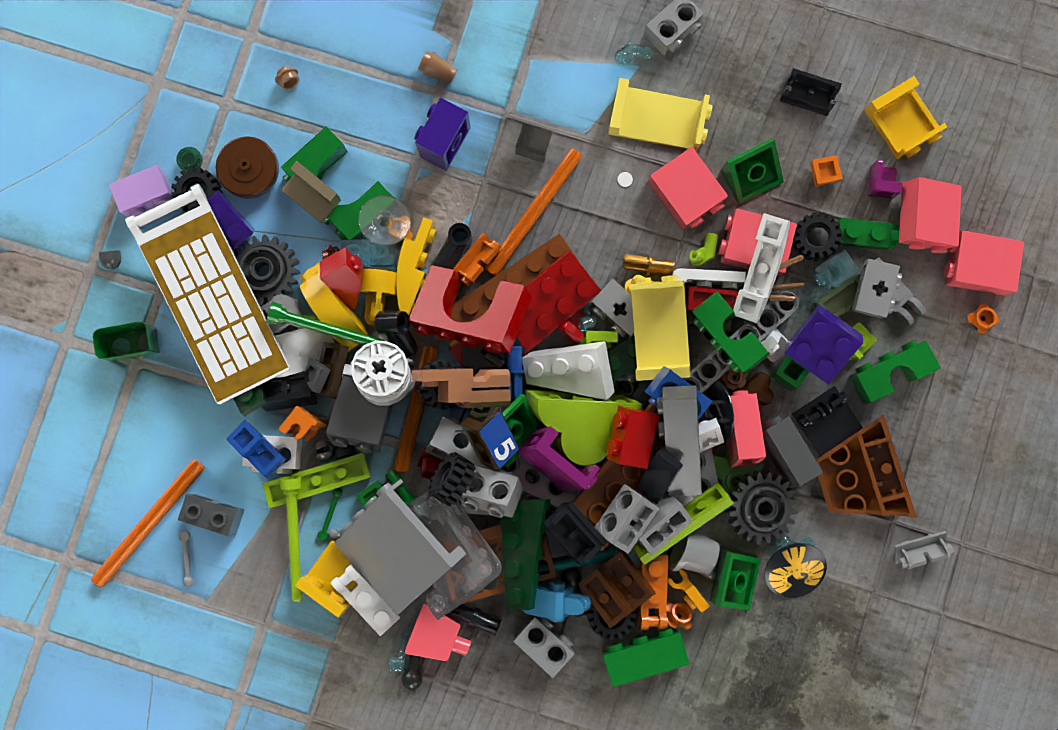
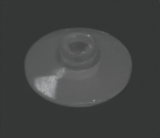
(384, 209)

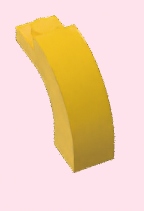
(328, 306)

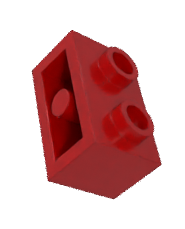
(632, 437)

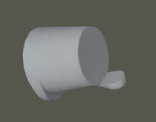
(695, 554)

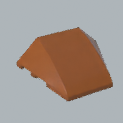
(865, 475)

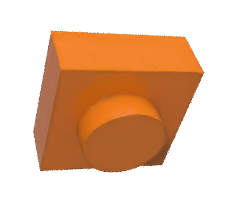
(826, 170)

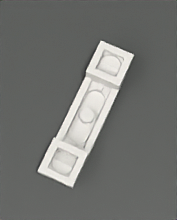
(763, 268)

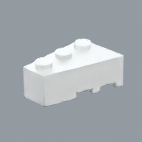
(571, 369)

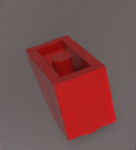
(343, 276)

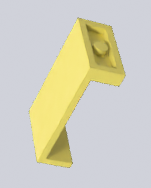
(659, 117)
(660, 327)

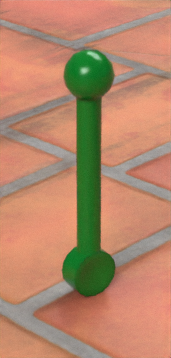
(323, 534)

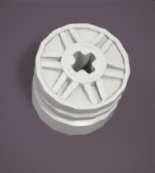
(385, 387)

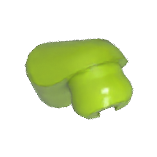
(706, 252)

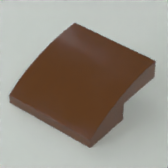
(617, 588)

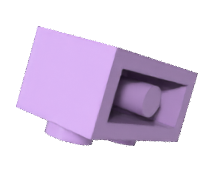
(142, 191)

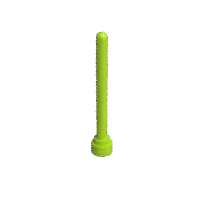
(290, 487)

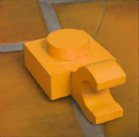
(692, 597)

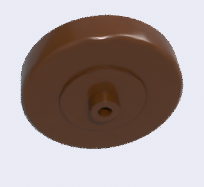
(247, 167)

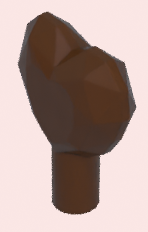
(759, 384)

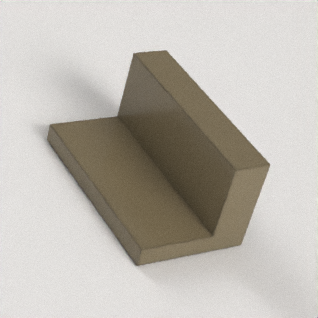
(310, 193)

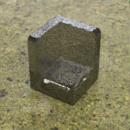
(533, 142)

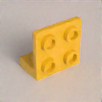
(318, 580)

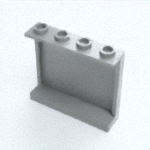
(394, 549)

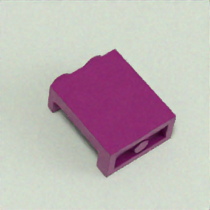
(552, 465)

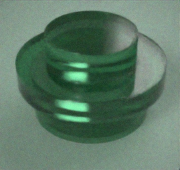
(188, 158)

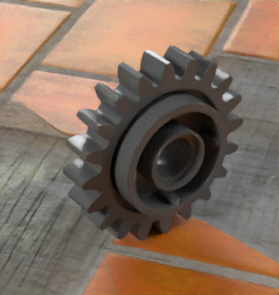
(280, 267)
(777, 510)

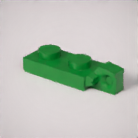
(869, 234)

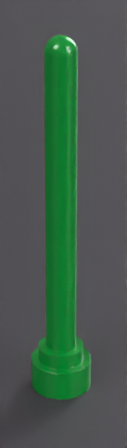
(278, 314)

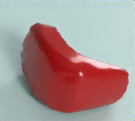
(570, 328)

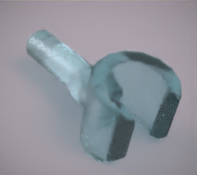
(587, 322)
(398, 663)

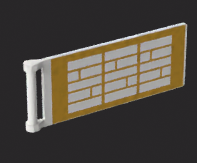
(209, 297)

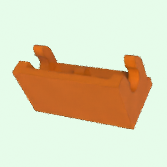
(300, 422)

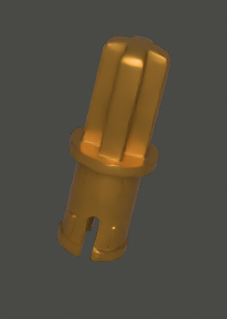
(648, 265)

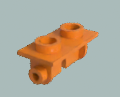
(476, 258)

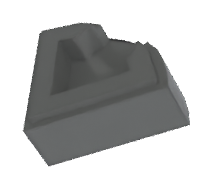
(317, 374)

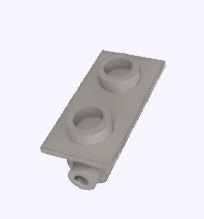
(912, 553)

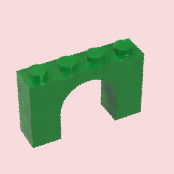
(318, 157)

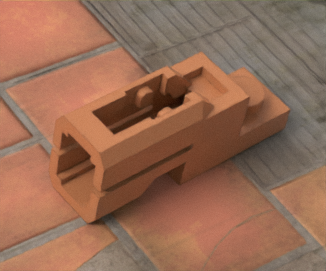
(457, 385)

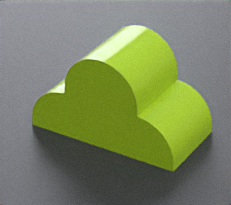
(580, 420)

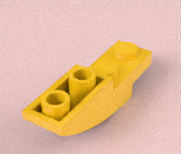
(411, 258)

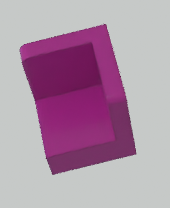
(883, 181)

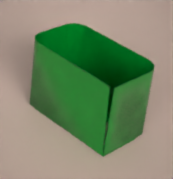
(104, 338)

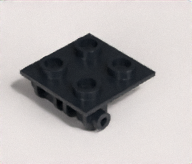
(827, 420)

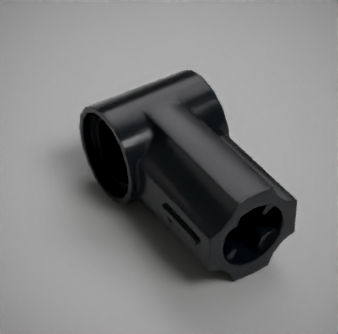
(451, 250)
(396, 327)

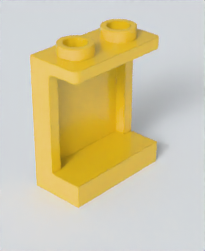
(904, 120)

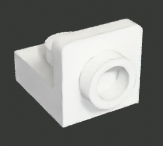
(775, 344)
(709, 434)

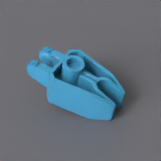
(558, 601)

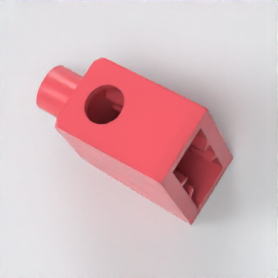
(435, 637)

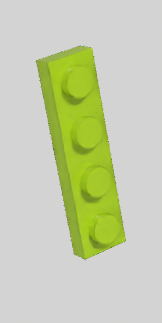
(321, 479)
(700, 510)

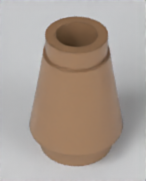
(436, 67)

